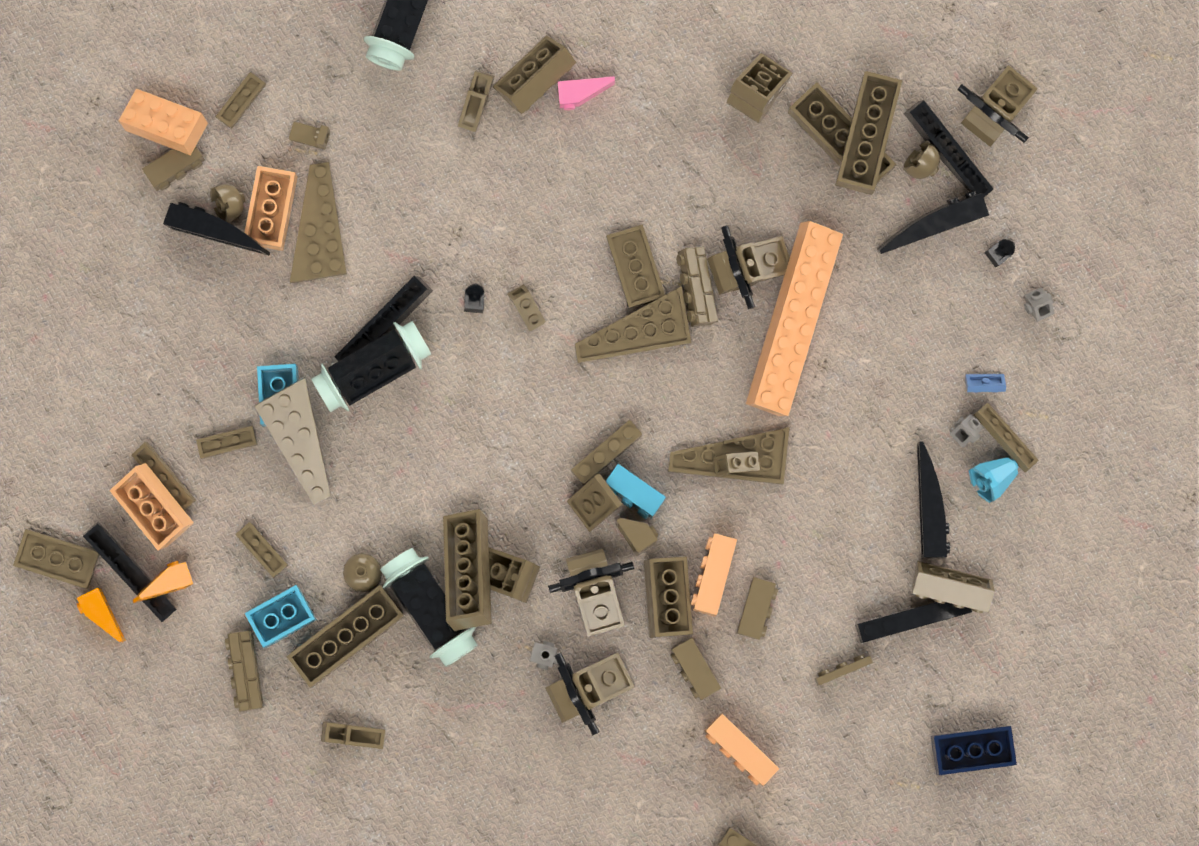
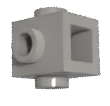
(1039, 304)
(966, 430)
(537, 652)

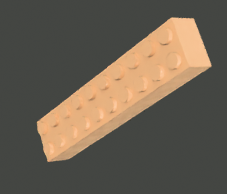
(794, 318)

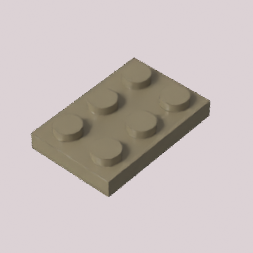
(594, 502)

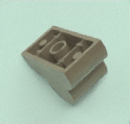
(758, 87)
(511, 575)

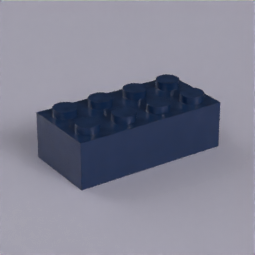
(973, 750)

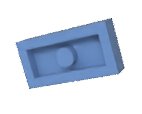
(985, 383)

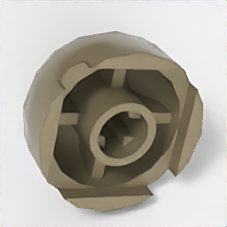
(923, 162)
(228, 202)
(362, 572)

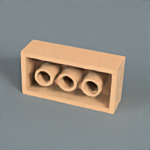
(163, 121)
(271, 207)
(151, 506)
(714, 574)
(741, 749)

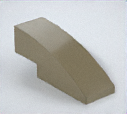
(475, 100)
(353, 735)

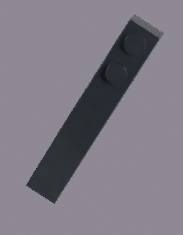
(950, 152)
(939, 220)
(207, 226)
(396, 310)
(931, 506)
(127, 569)
(908, 620)

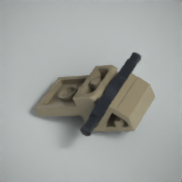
(998, 106)
(747, 264)
(594, 590)
(588, 688)

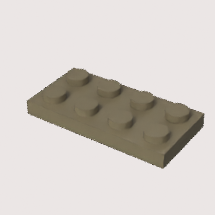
(635, 266)
(56, 559)

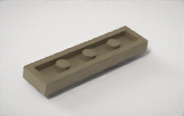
(1006, 437)
(147, 455)

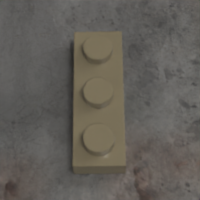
(240, 100)
(226, 442)
(261, 550)
(843, 669)

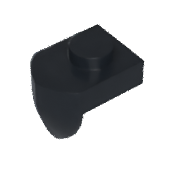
(1000, 252)
(474, 299)

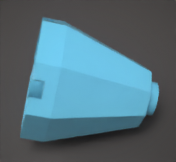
(993, 477)

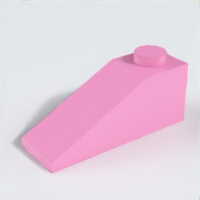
(577, 92)

